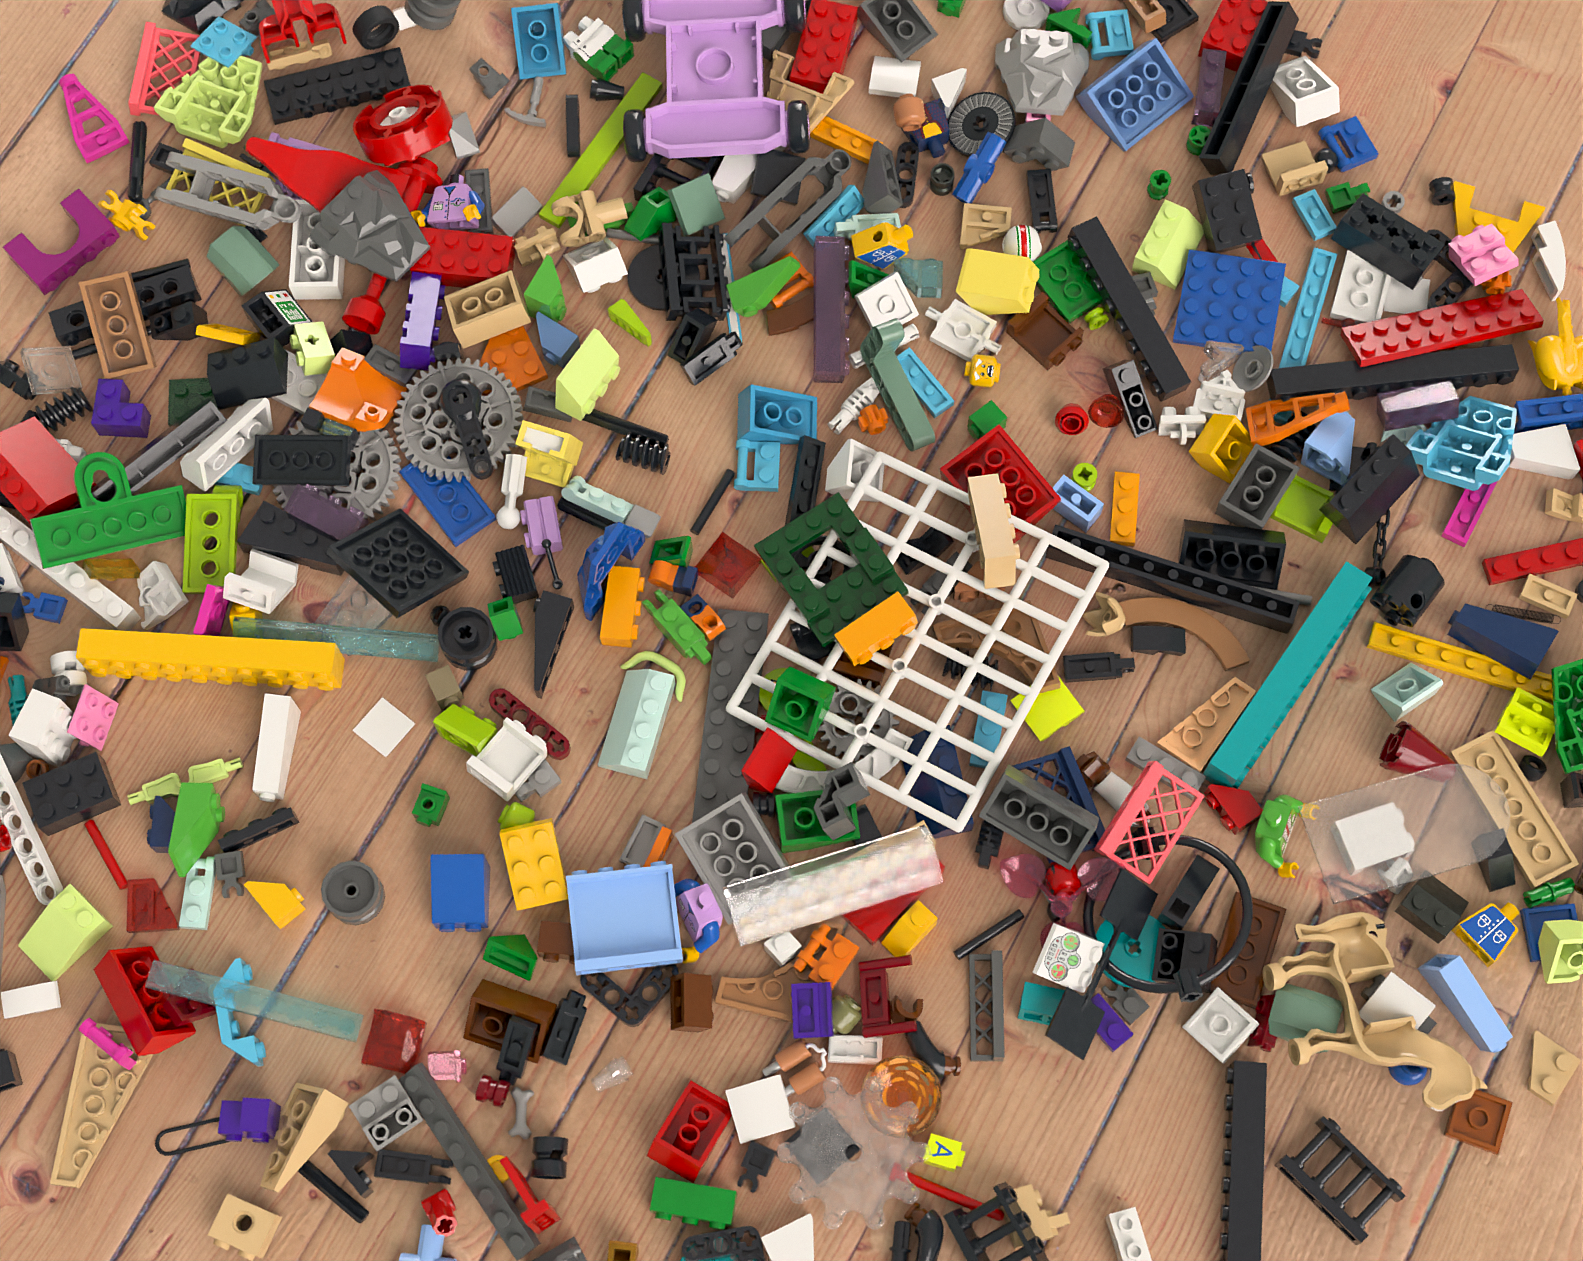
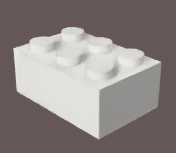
(44, 727)

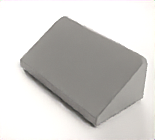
(516, 212)

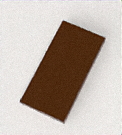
(1244, 977)

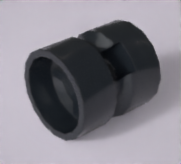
(549, 1157)

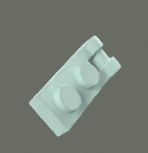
(596, 500)
(198, 895)

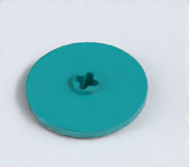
(1134, 964)

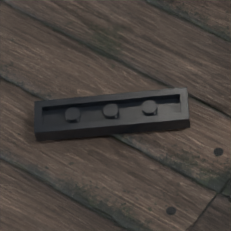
(805, 477)

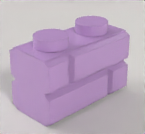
(542, 524)

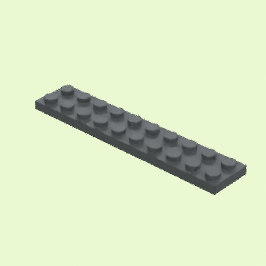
(727, 739)

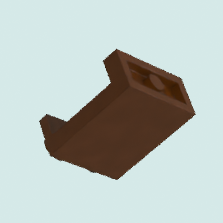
(1044, 333)
(866, 672)

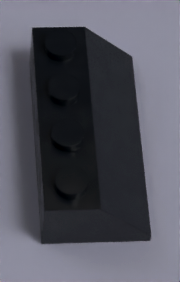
(1372, 489)
(1233, 552)

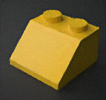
(1222, 446)

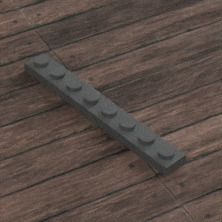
(469, 1161)

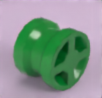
(1200, 134)

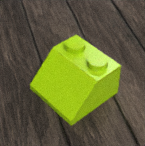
(464, 729)

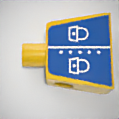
(881, 244)
(1488, 931)

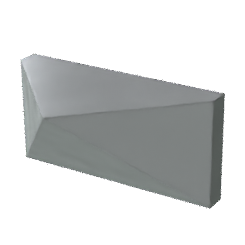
(463, 136)

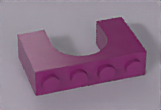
(50, 270)

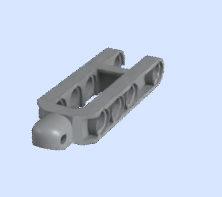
(206, 173)

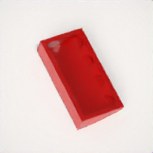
(876, 919)

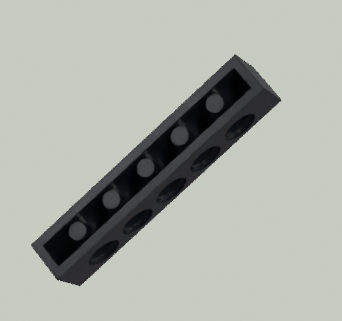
(157, 287)

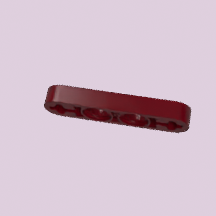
(532, 721)

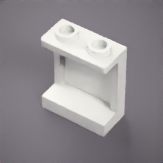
(508, 759)

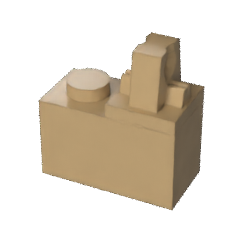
(1042, 1222)

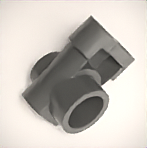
(252, 18)
(492, 82)

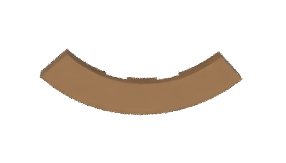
(1193, 620)

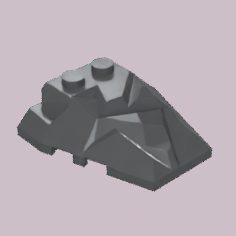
(371, 227)

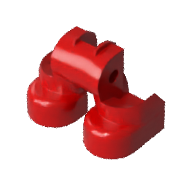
(280, 25)

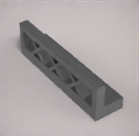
(997, 1006)

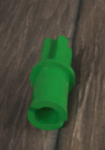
(1548, 892)

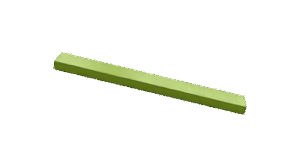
(602, 146)

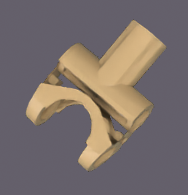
(589, 217)

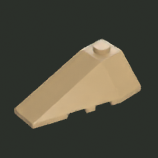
(309, 1119)

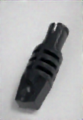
(988, 843)

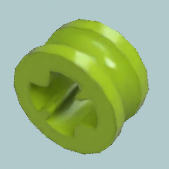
(1096, 318)

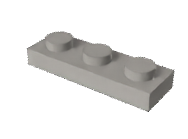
(1143, 752)

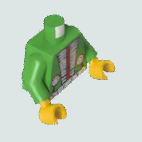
(1274, 832)

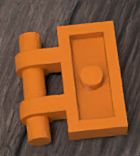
(833, 962)

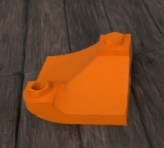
(357, 394)

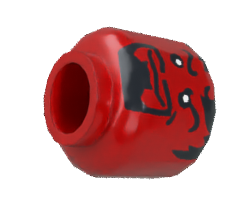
(1061, 879)

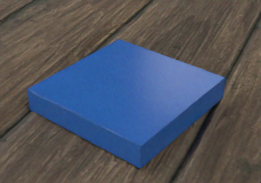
(1533, 922)

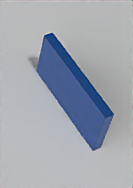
(451, 504)

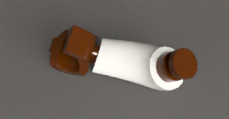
(1109, 786)

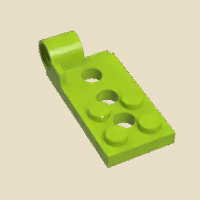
(227, 504)

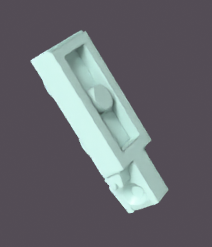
(861, 222)

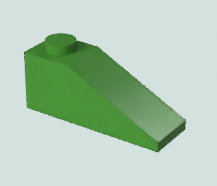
(760, 287)

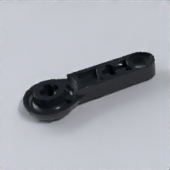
(467, 421)

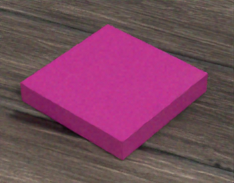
(211, 612)

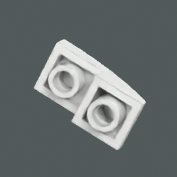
(30, 999)

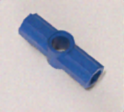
(979, 168)

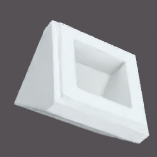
(403, 19)

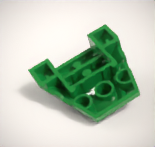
(1568, 714)

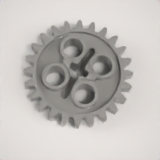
(842, 742)

